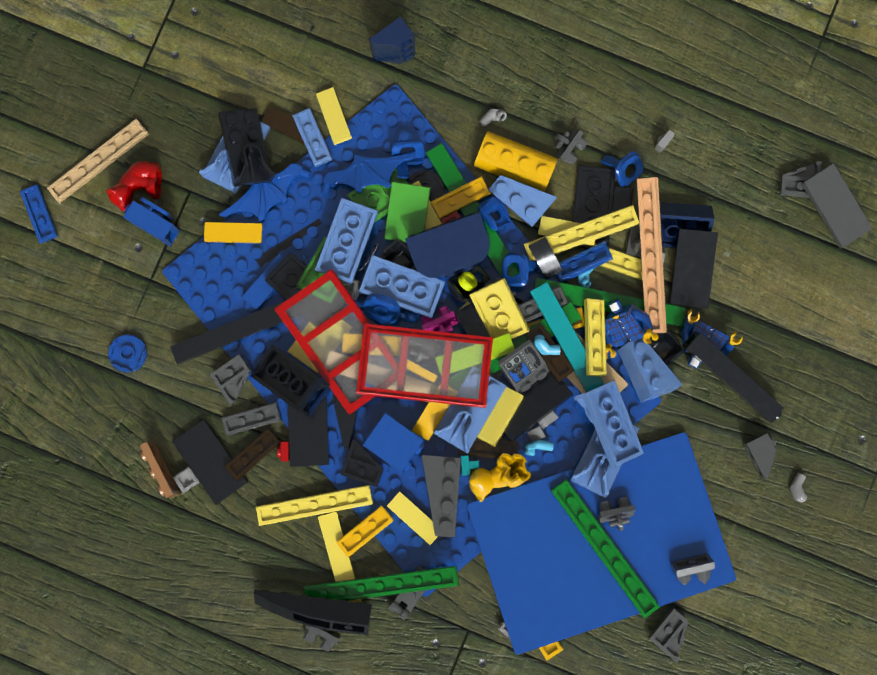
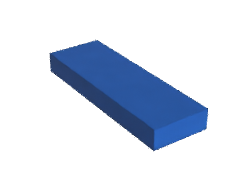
(39, 213)
(584, 261)
(260, 289)

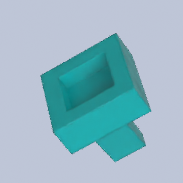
(466, 465)

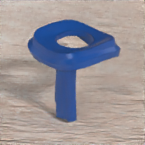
(620, 166)
(402, 169)
(490, 205)
(525, 266)

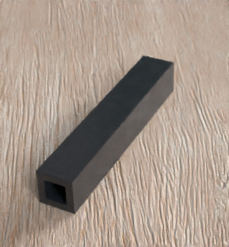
(733, 377)

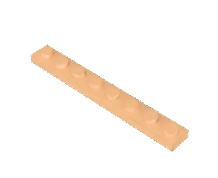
(652, 252)

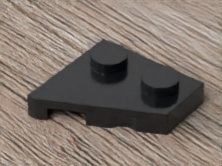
(361, 465)

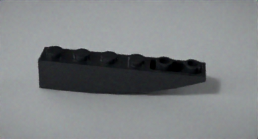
(318, 612)

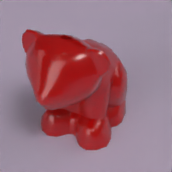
(140, 176)

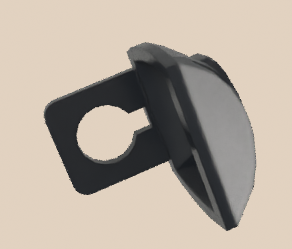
(398, 253)
(461, 294)
(667, 347)

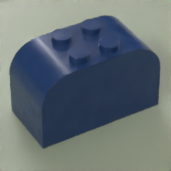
(450, 246)

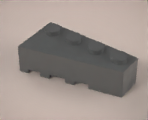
(442, 486)

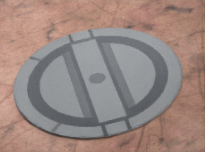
(368, 256)

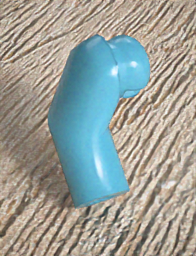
(584, 279)
(544, 348)
(538, 444)

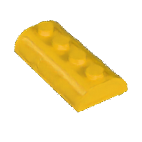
(515, 161)

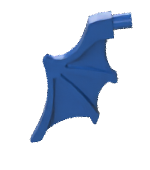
(365, 172)
(265, 195)

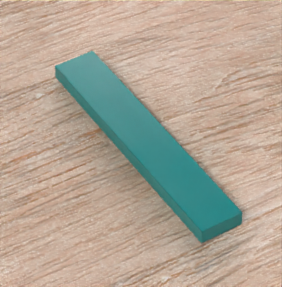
(564, 334)

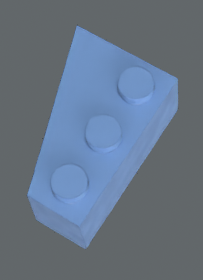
(522, 199)
(647, 371)

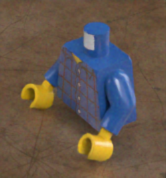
(626, 325)
(716, 337)

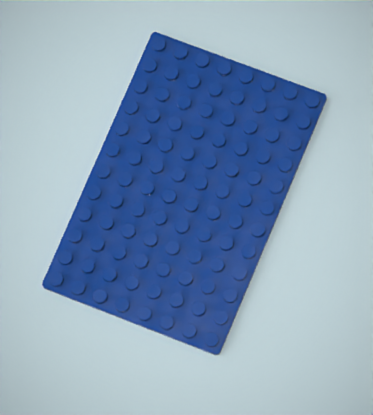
(551, 576)

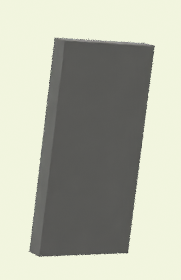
(836, 206)

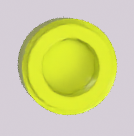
(467, 281)

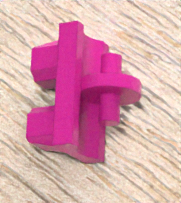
(443, 323)

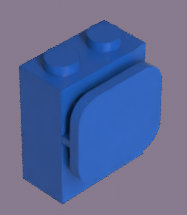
(152, 220)
(394, 443)

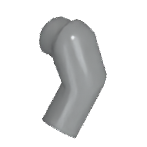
(493, 115)
(796, 488)

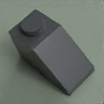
(762, 453)

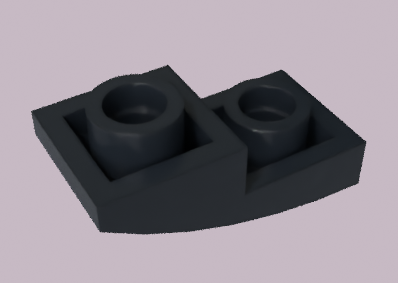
(545, 258)
(471, 321)

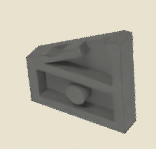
(791, 182)
(232, 377)
(670, 633)

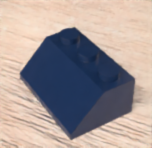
(393, 43)
(684, 217)

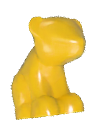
(509, 472)

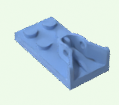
(218, 166)
(347, 240)
(403, 285)
(612, 422)
(463, 423)
(594, 468)

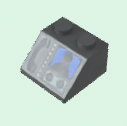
(523, 367)

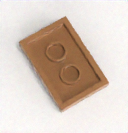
(159, 470)

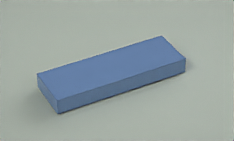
(312, 137)

